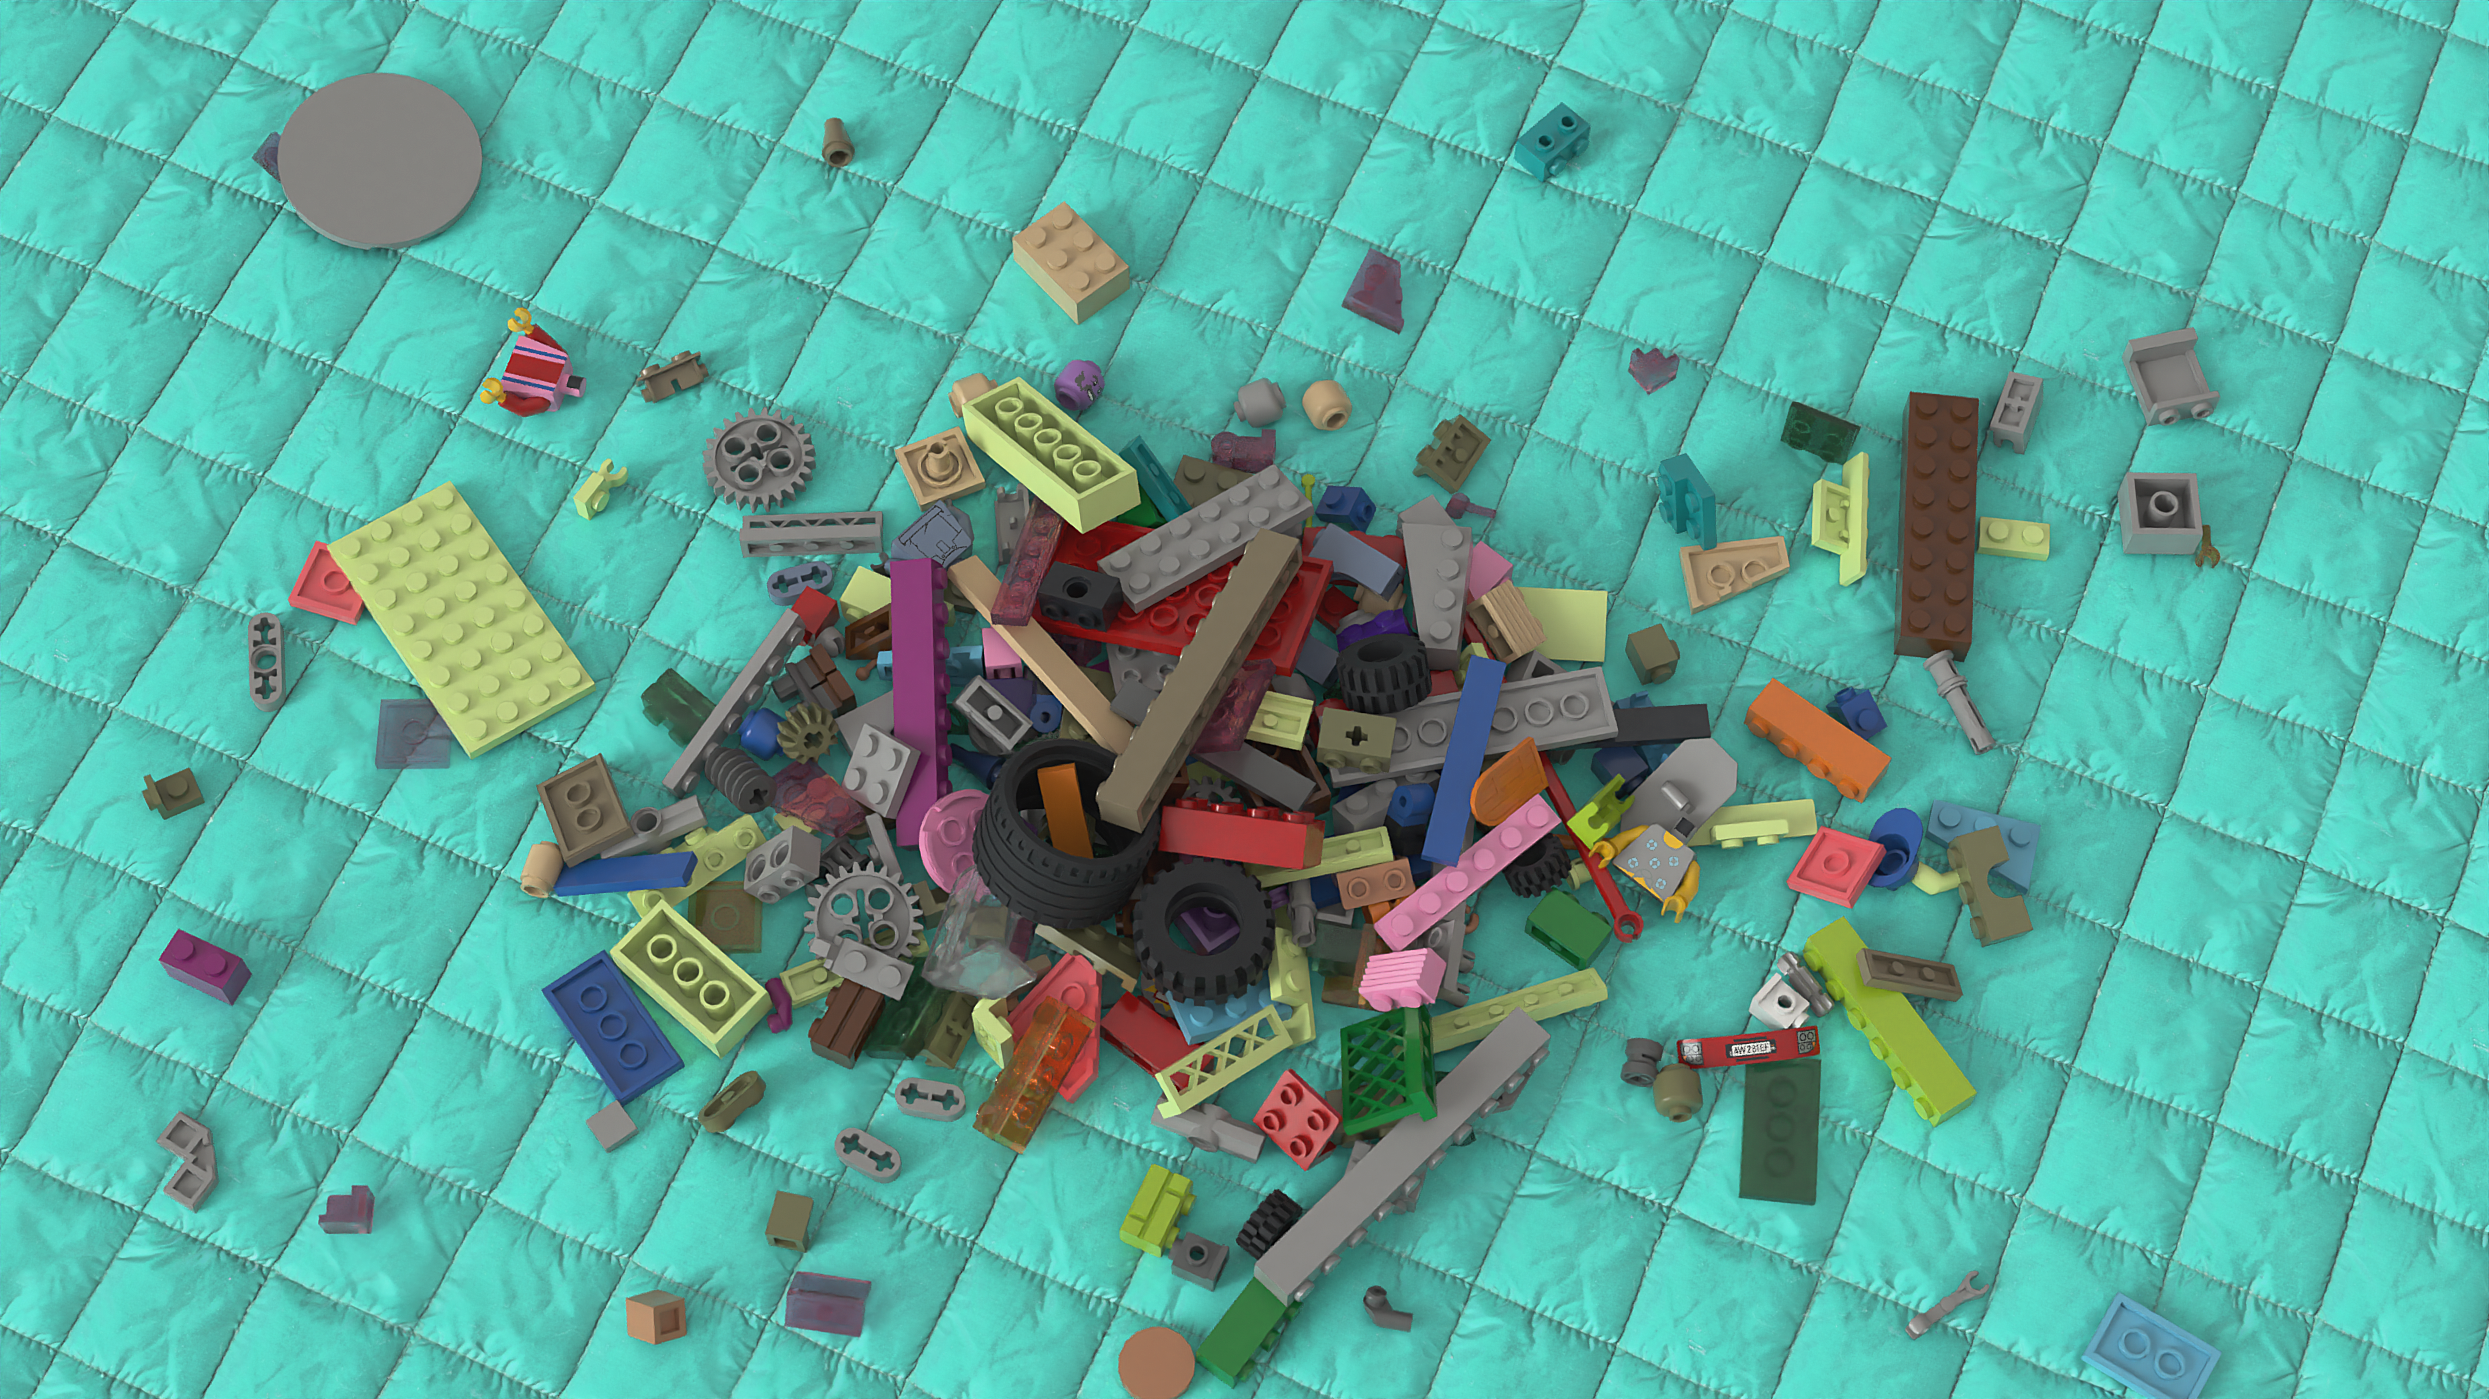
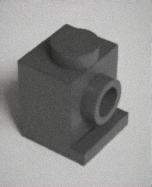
(1200, 1272)

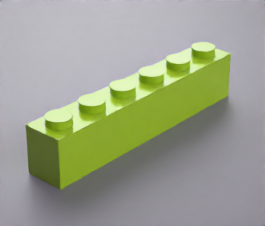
(1891, 1026)

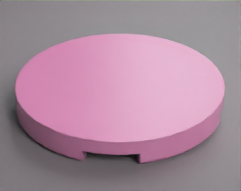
(948, 835)

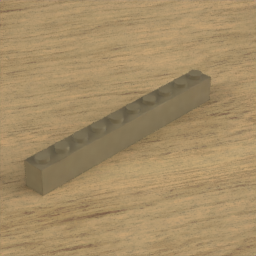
(1199, 680)

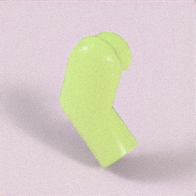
(1934, 882)

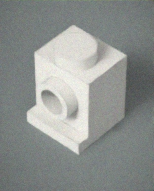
(1767, 1010)

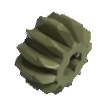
(807, 732)

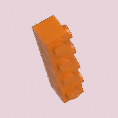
(1817, 741)

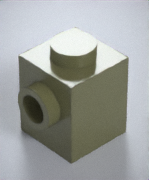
(1652, 654)

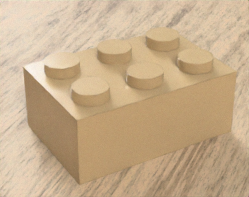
(1071, 263)

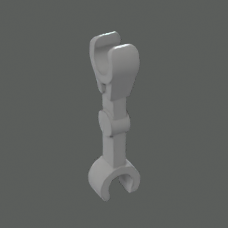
(1964, 1293)

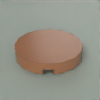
(1156, 1364)

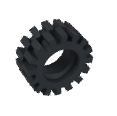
(1539, 868)
(1268, 1223)

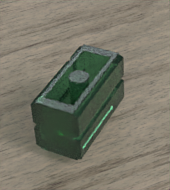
(676, 706)

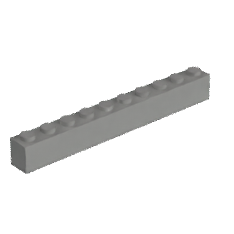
(1401, 1158)

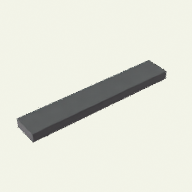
(1246, 767)

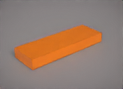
(1065, 810)

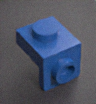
(1346, 505)
(1858, 711)

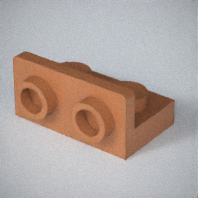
(1374, 883)

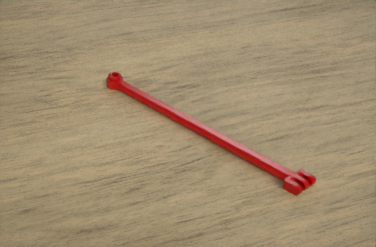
(1565, 810)

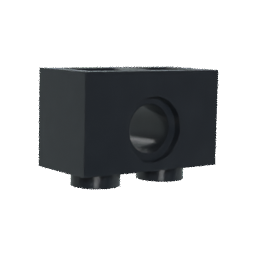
(1080, 596)

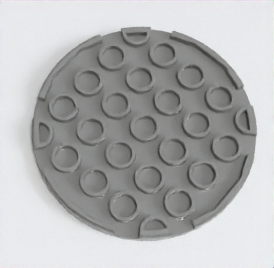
(380, 161)

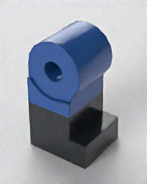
(1045, 707)
(1408, 817)

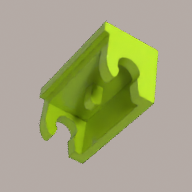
(1600, 813)

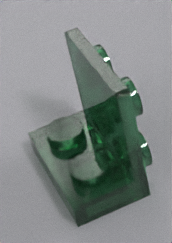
(1819, 433)

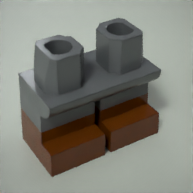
(817, 681)

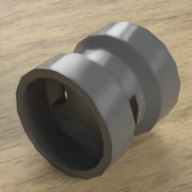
(1641, 1062)

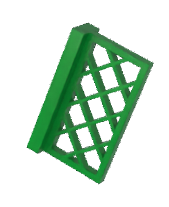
(1414, 1059)

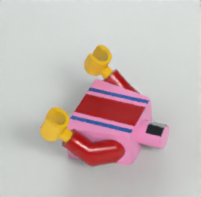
(535, 374)

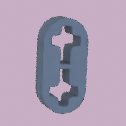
(797, 579)

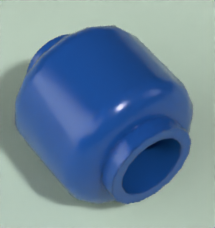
(760, 732)

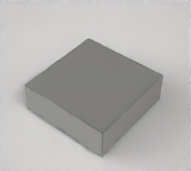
(612, 1126)

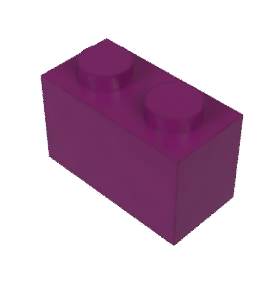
(205, 967)

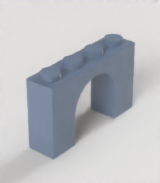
(1353, 562)

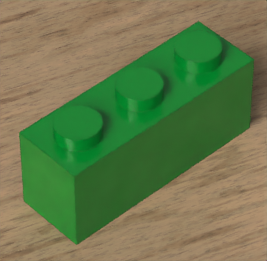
(1244, 1333)

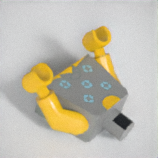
(1656, 862)

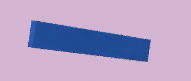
(1463, 761)

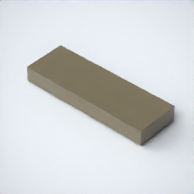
(1909, 975)

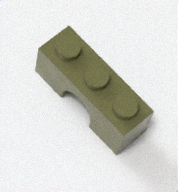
(1993, 917)

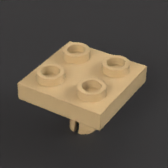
(940, 468)

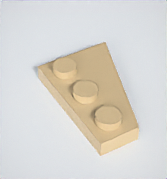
(1730, 569)

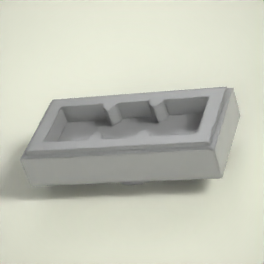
(881, 848)

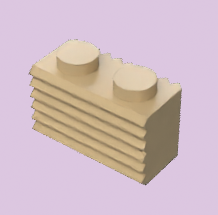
(1506, 622)

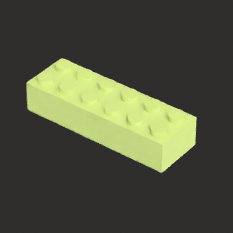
(1051, 454)

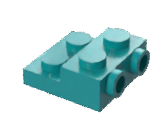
(1687, 500)

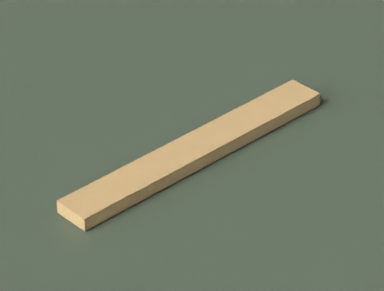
(1045, 660)

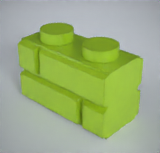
(1157, 1211)

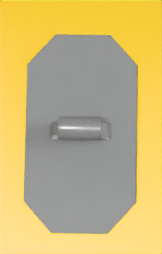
(1687, 784)

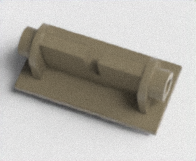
(658, 380)

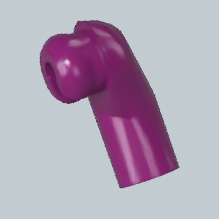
(782, 1004)

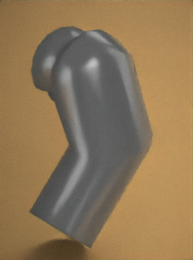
(1382, 1312)

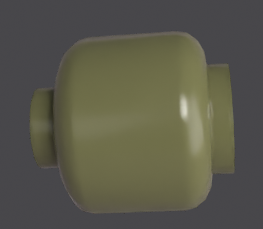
(1677, 1092)

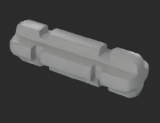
(1805, 984)

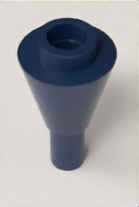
(981, 765)

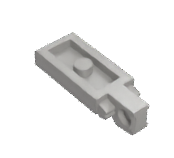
(864, 965)

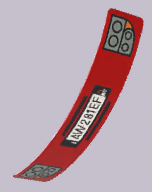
(1749, 1048)

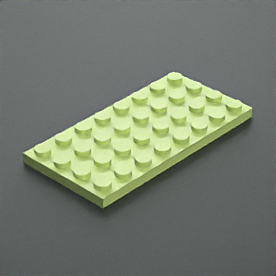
(461, 619)

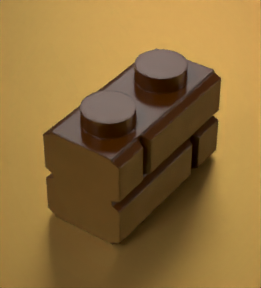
(847, 1022)

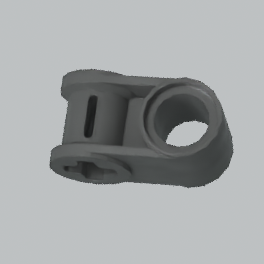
(837, 854)

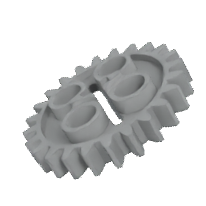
(747, 436)
(896, 916)

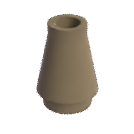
(836, 144)

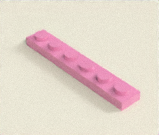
(1473, 871)

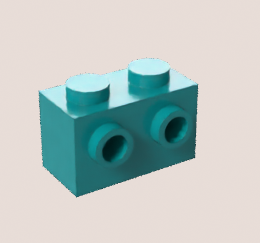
(1552, 142)

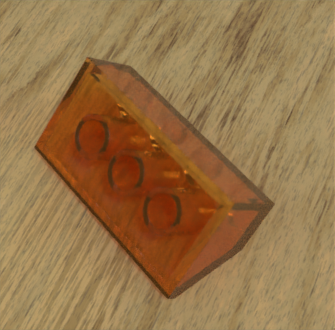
(1033, 1074)

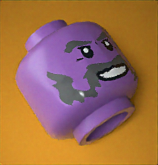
(1079, 385)

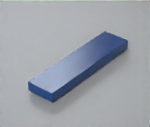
(626, 874)

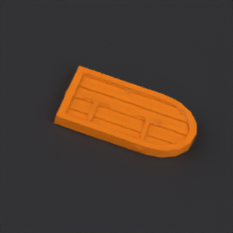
(1508, 784)

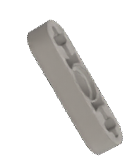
(276, 673)

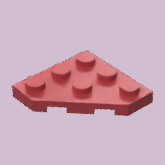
(1080, 988)

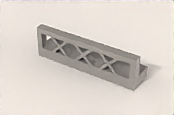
(812, 539)

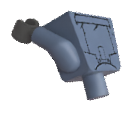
(938, 534)

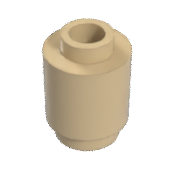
(541, 869)

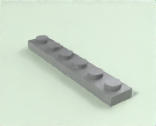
(728, 713)

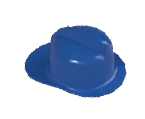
(1901, 835)

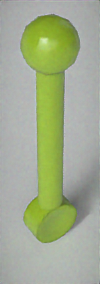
(1308, 483)

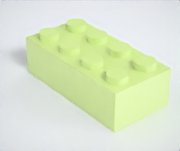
(691, 978)

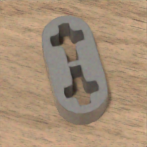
(931, 1091)
(872, 1148)

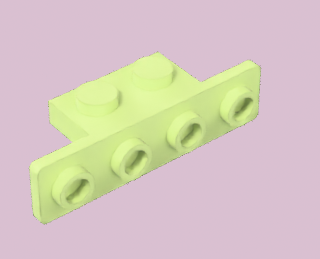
(1841, 518)
(1758, 823)
(715, 855)
(1291, 981)

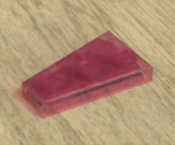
(1237, 709)
(815, 799)

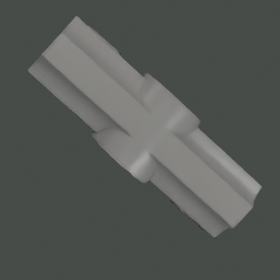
(657, 828)
(1213, 1130)

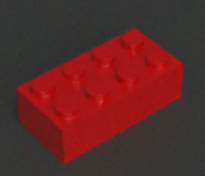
(1242, 835)

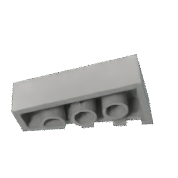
(1439, 584)

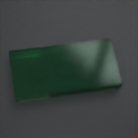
(1780, 1131)

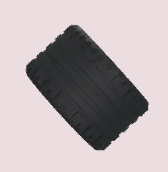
(1036, 877)

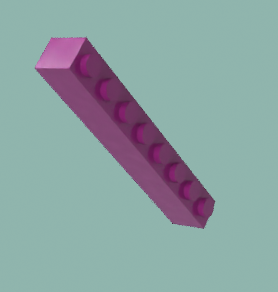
(920, 687)

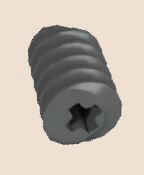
(740, 779)

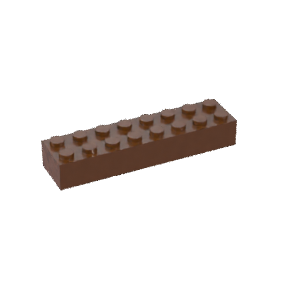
(1936, 526)

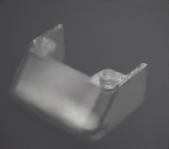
(974, 942)

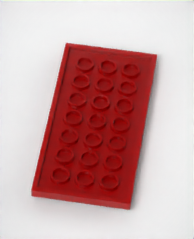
(1174, 620)

